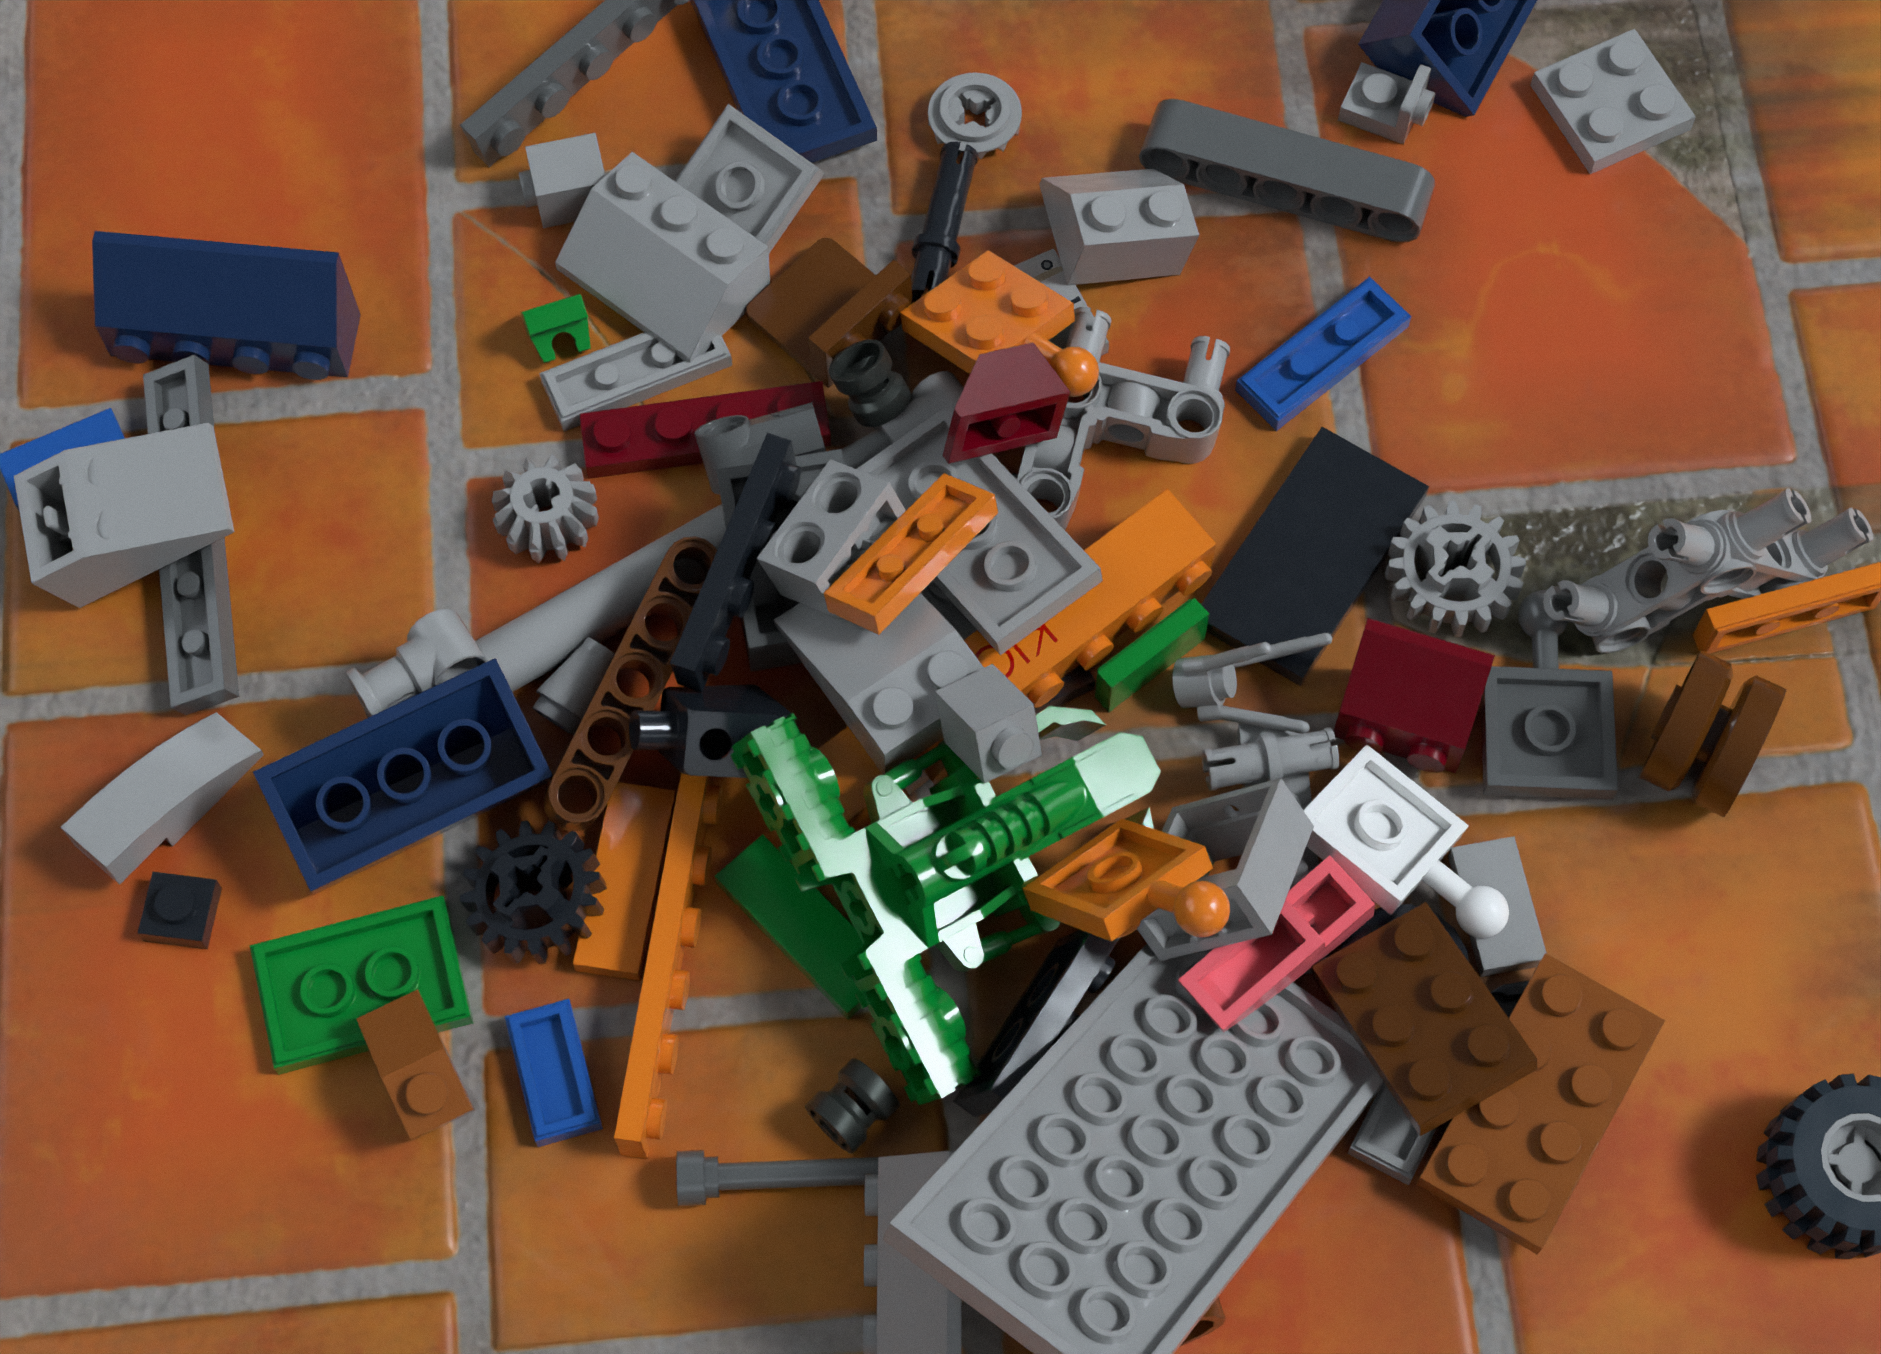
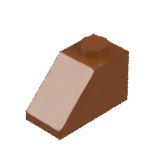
(415, 1065)

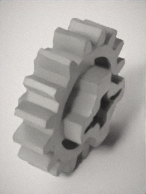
(1463, 592)

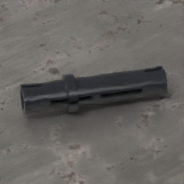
(937, 245)

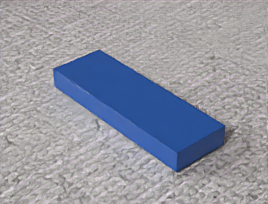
(1322, 353)

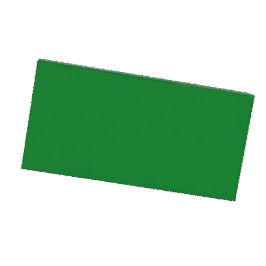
(1151, 654)

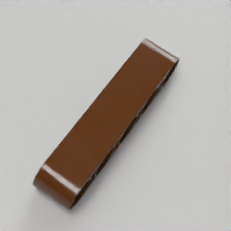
(612, 707)

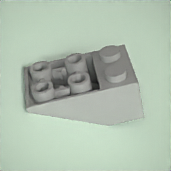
(121, 510)

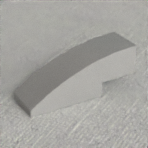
(161, 795)

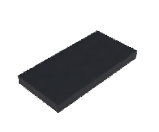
(1312, 551)

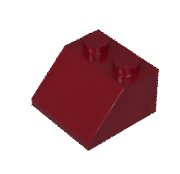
(1412, 696)

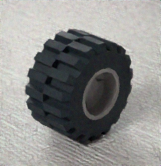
(1819, 1134)

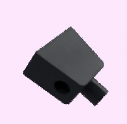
(700, 728)

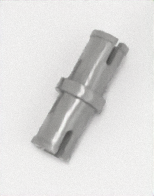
(1270, 758)

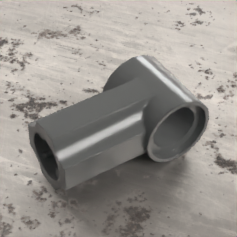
(737, 440)

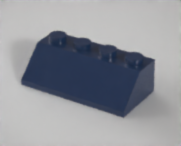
(1455, 38)
(224, 304)
(403, 776)

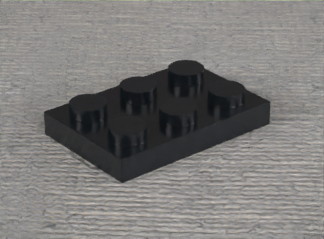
(1038, 1018)

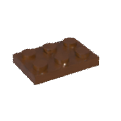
(1424, 1018)

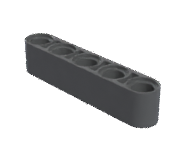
(1288, 170)

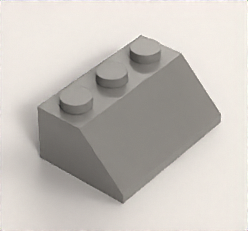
(663, 258)
(912, 1307)

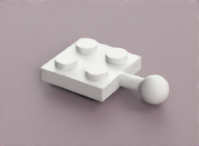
(1393, 838)

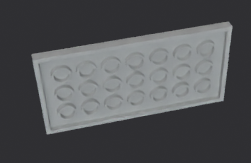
(1137, 1164)

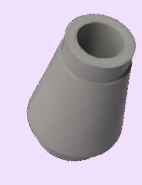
(572, 686)

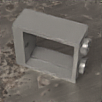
(1270, 837)

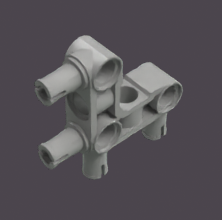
(1129, 411)
(1705, 560)

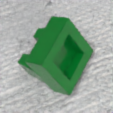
(552, 318)

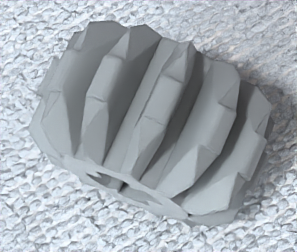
(542, 487)

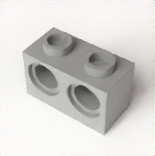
(828, 532)

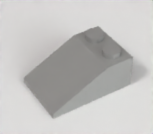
(883, 680)

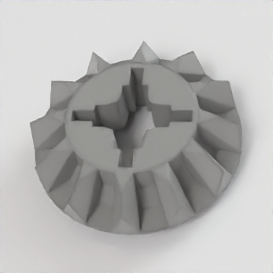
(978, 94)

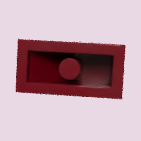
(1006, 404)

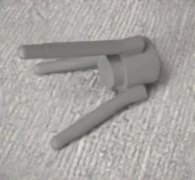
(1212, 678)

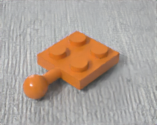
(997, 308)
(1127, 877)

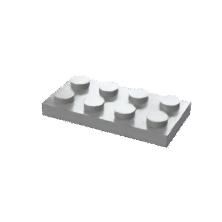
(1018, 565)

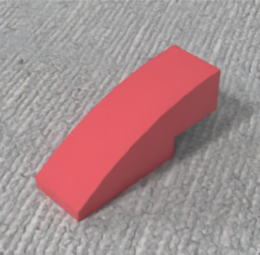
(1312, 923)

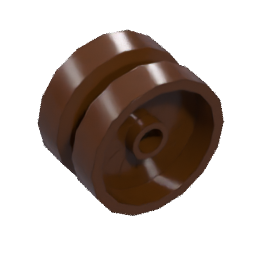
(1706, 731)

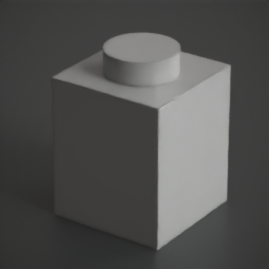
(561, 177)
(988, 723)

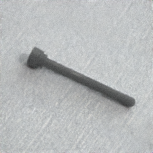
(704, 1177)

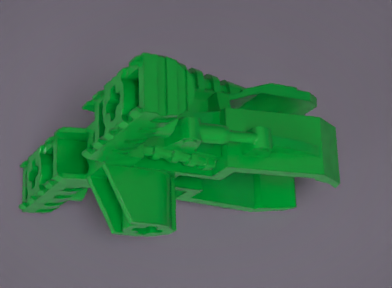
(934, 866)

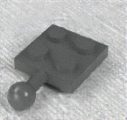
(1548, 725)

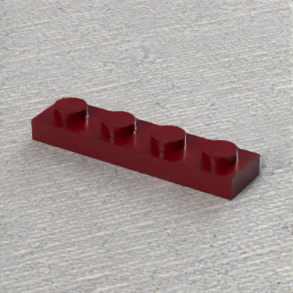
(664, 432)

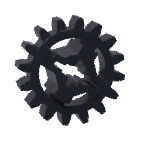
(525, 919)

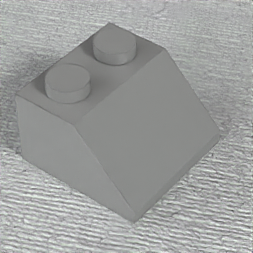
(1119, 225)

